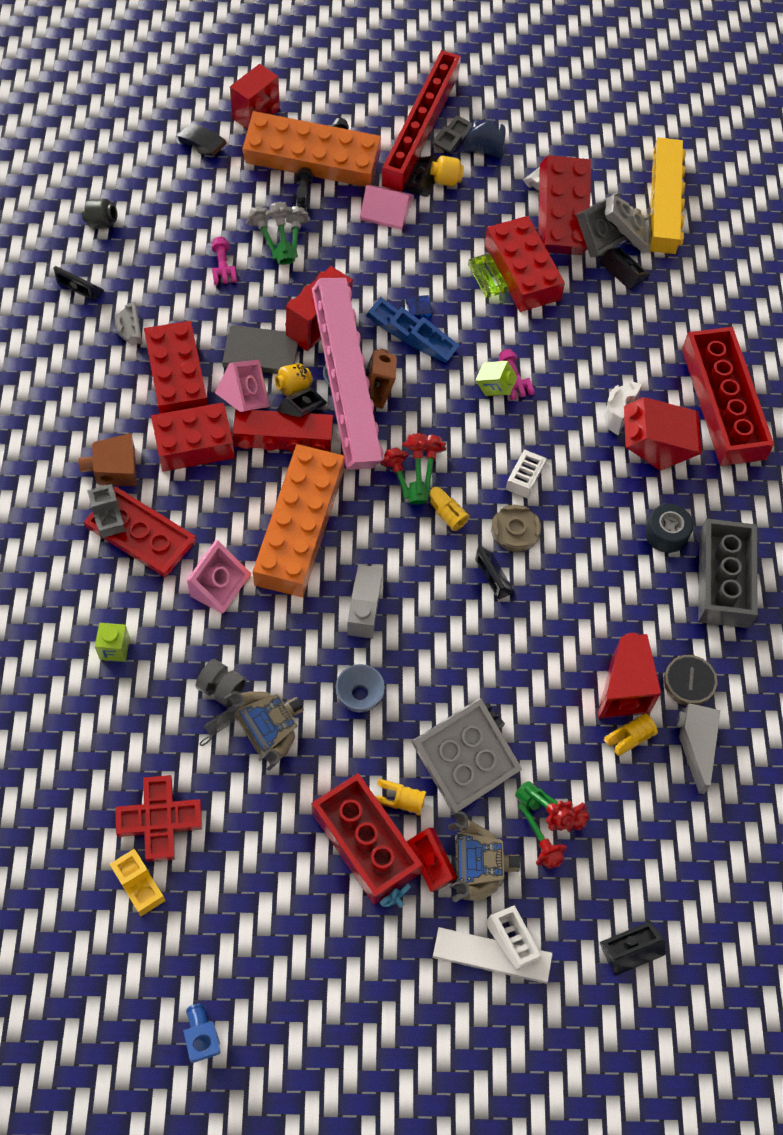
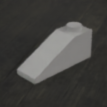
(364, 601)
(698, 739)

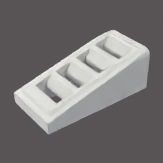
(522, 488)
(517, 925)

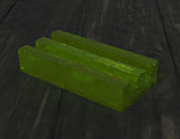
(502, 286)

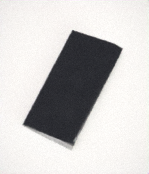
(420, 179)
(623, 267)
(77, 284)
(302, 403)
(493, 573)
(633, 948)

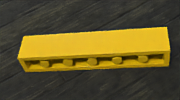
(666, 195)

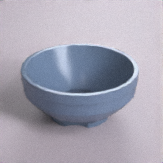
(360, 676)

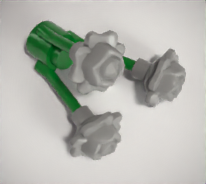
(258, 216)

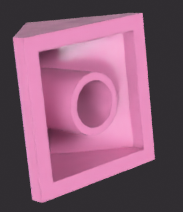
(385, 206)
(244, 386)
(217, 578)

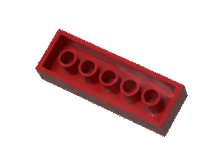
(727, 396)

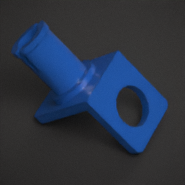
(200, 1035)

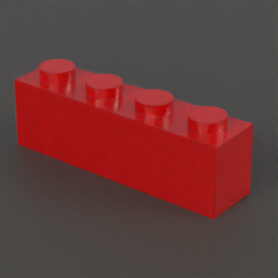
(281, 431)

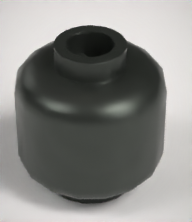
(100, 213)

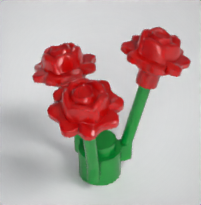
(394, 458)
(560, 817)

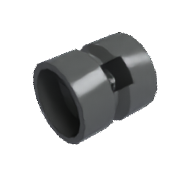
(218, 681)

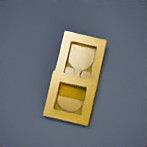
(137, 882)

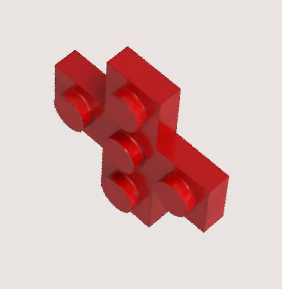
(158, 818)

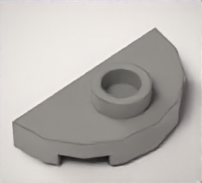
(128, 324)

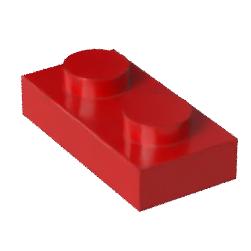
(436, 865)

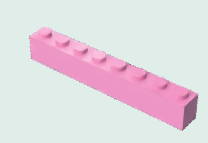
(347, 374)

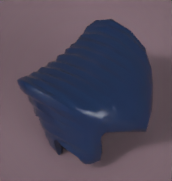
(485, 139)

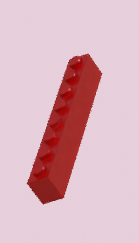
(420, 121)

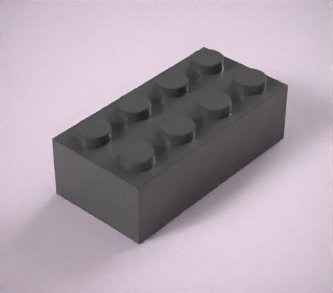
(727, 573)

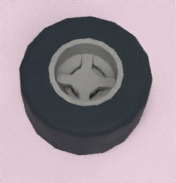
(669, 528)

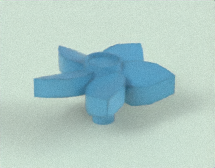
(394, 897)

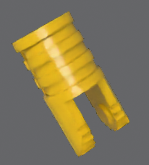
(448, 509)
(632, 734)
(405, 799)

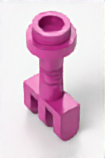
(221, 246)
(511, 357)

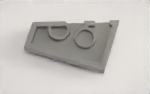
(629, 222)

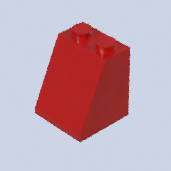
(661, 432)
(631, 679)

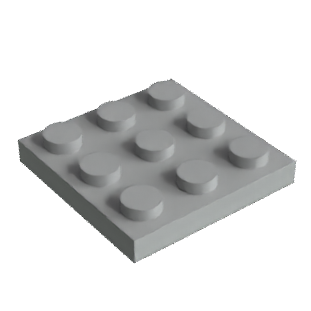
(466, 755)

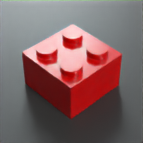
(254, 92)

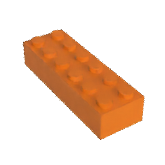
(323, 149)
(299, 521)

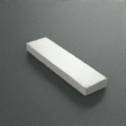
(487, 955)

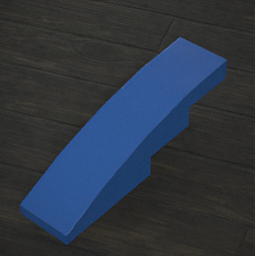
(414, 332)

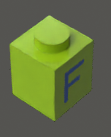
(496, 378)
(112, 642)

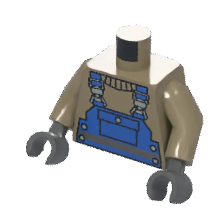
(266, 722)
(479, 860)

